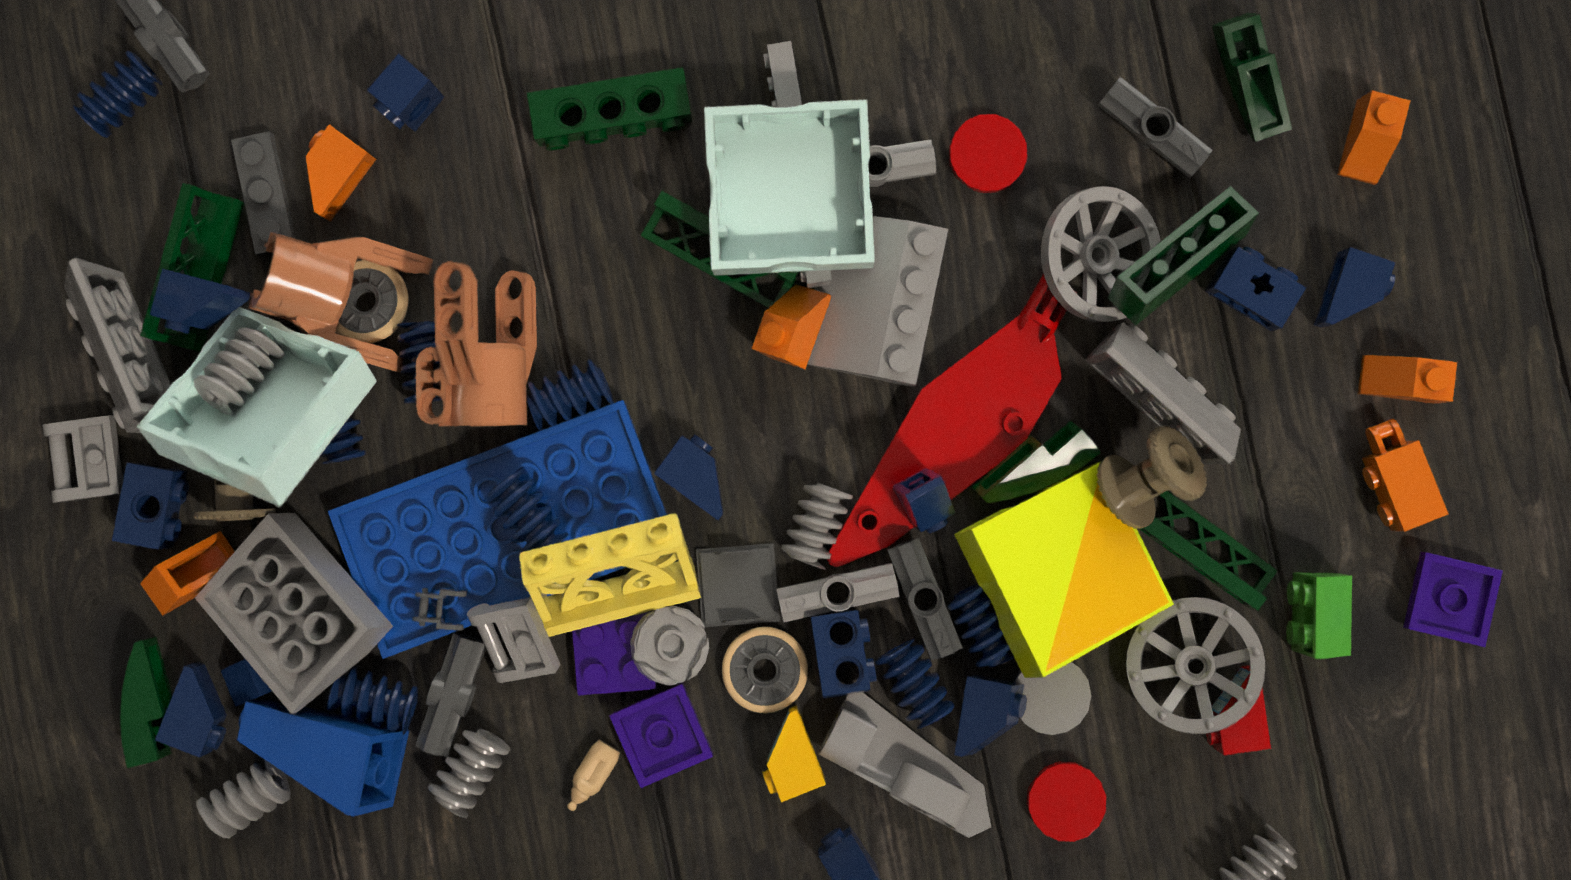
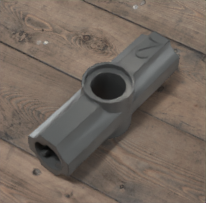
(166, 42)
(1176, 143)
(934, 622)
(451, 694)

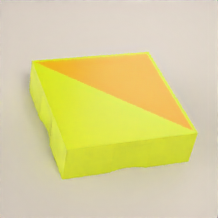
(1062, 573)

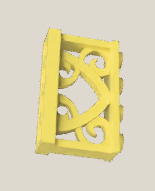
(582, 603)

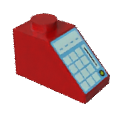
(1249, 732)

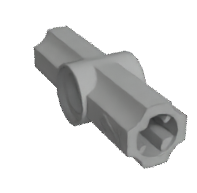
(903, 161)
(864, 587)

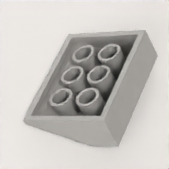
(883, 312)
(112, 336)
(1164, 394)
(292, 610)

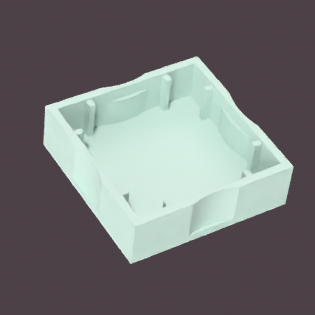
(789, 188)
(279, 426)

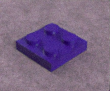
(1452, 599)
(606, 660)
(661, 735)

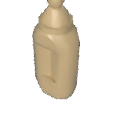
(592, 772)

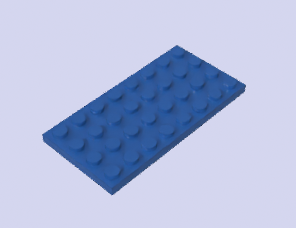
(446, 535)

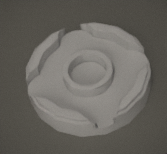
(669, 645)
(1057, 700)

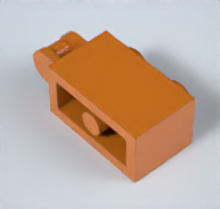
(1401, 479)

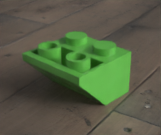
(1320, 614)

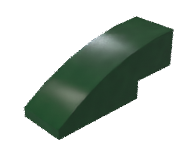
(1252, 75)
(1038, 465)
(143, 704)

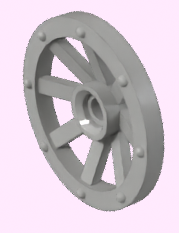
(1104, 249)
(1191, 652)

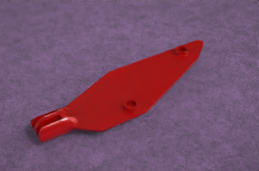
(962, 422)

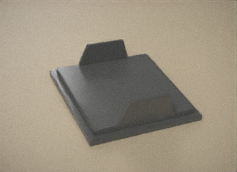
(737, 585)

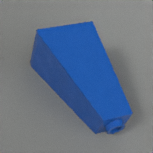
(328, 753)

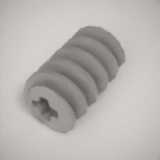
(236, 367)
(816, 524)
(469, 771)
(244, 802)
(1264, 861)

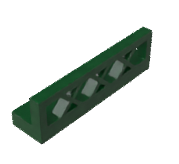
(700, 224)
(206, 258)
(1204, 564)

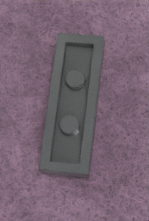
(262, 188)

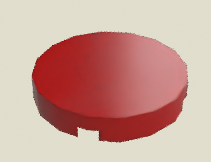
(988, 153)
(1066, 801)

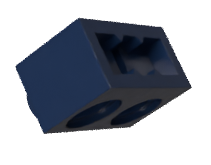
(832, 655)

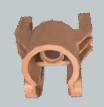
(314, 282)
(478, 380)

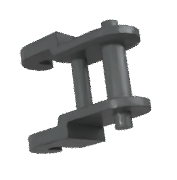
(423, 607)

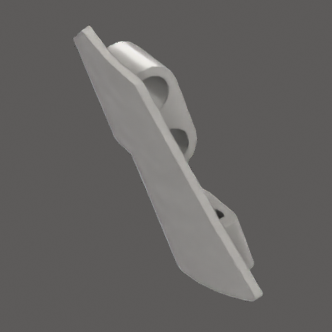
(903, 763)

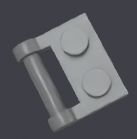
(94, 454)
(523, 636)

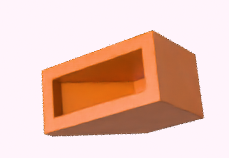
(1373, 136)
(334, 170)
(792, 326)
(1408, 378)
(186, 573)

